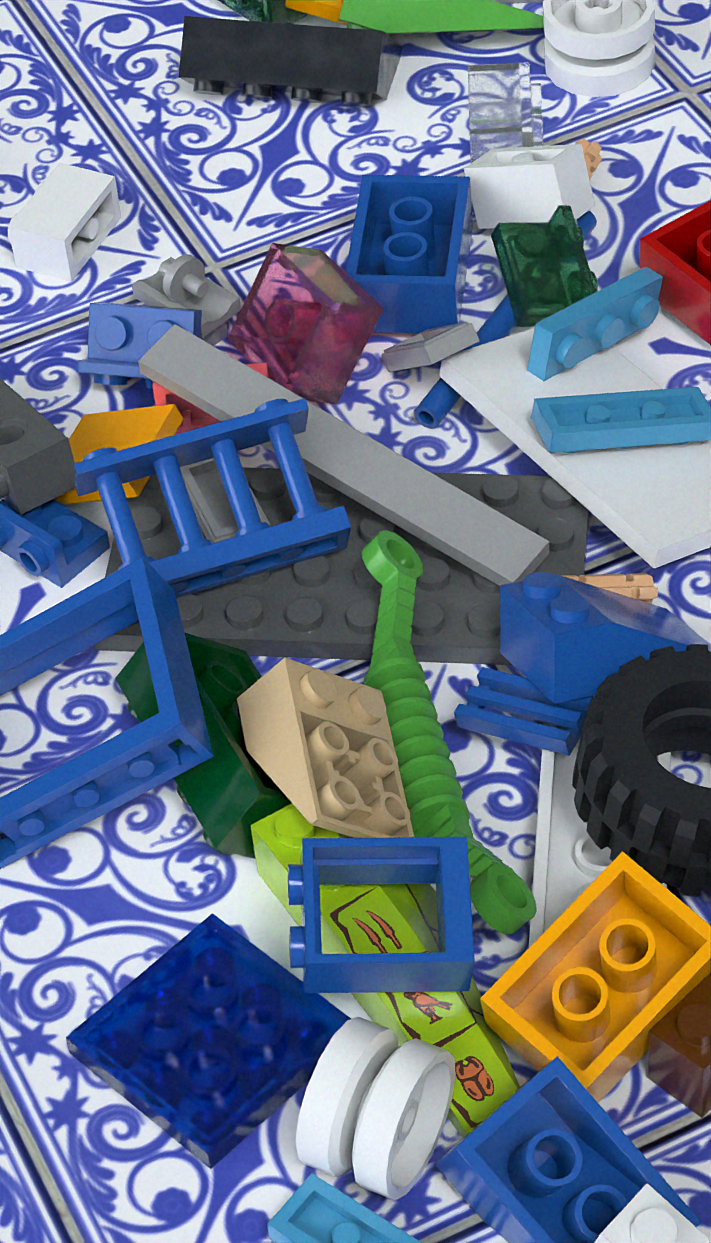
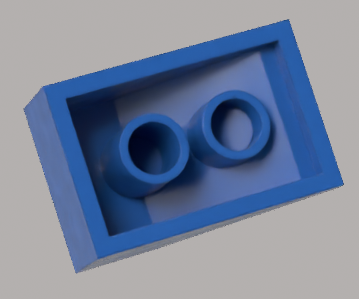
(577, 634)
(551, 1164)

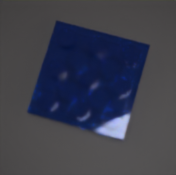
(208, 1039)

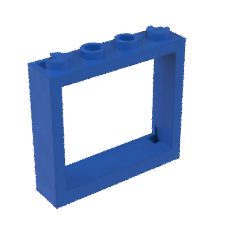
(133, 759)

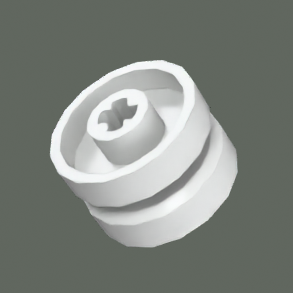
(599, 45)
(375, 1107)

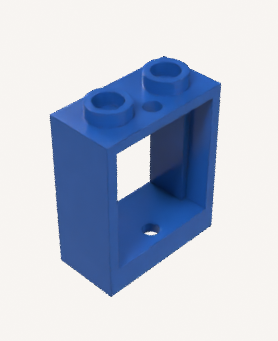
(384, 862)

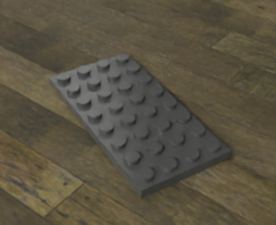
(333, 601)

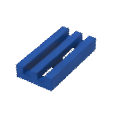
(529, 704)

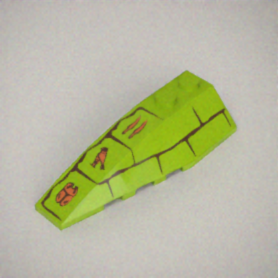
(395, 921)

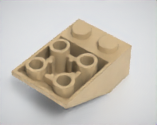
(327, 749)

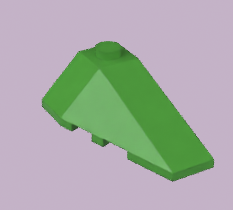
(436, 16)

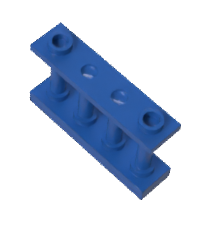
(256, 544)

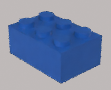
(412, 248)

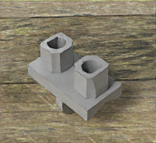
(183, 285)

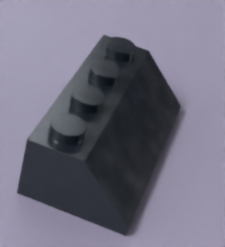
(288, 59)

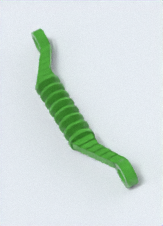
(418, 741)

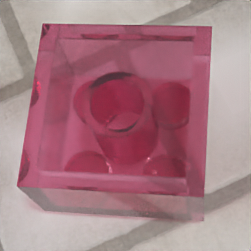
(305, 322)

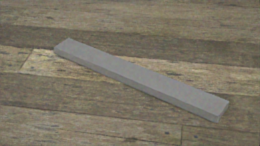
(353, 462)

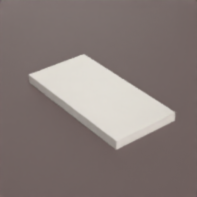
(644, 494)

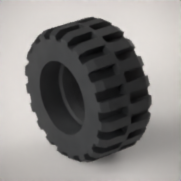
(622, 787)

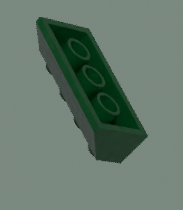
(231, 787)

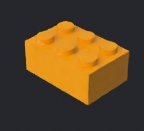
(601, 977)

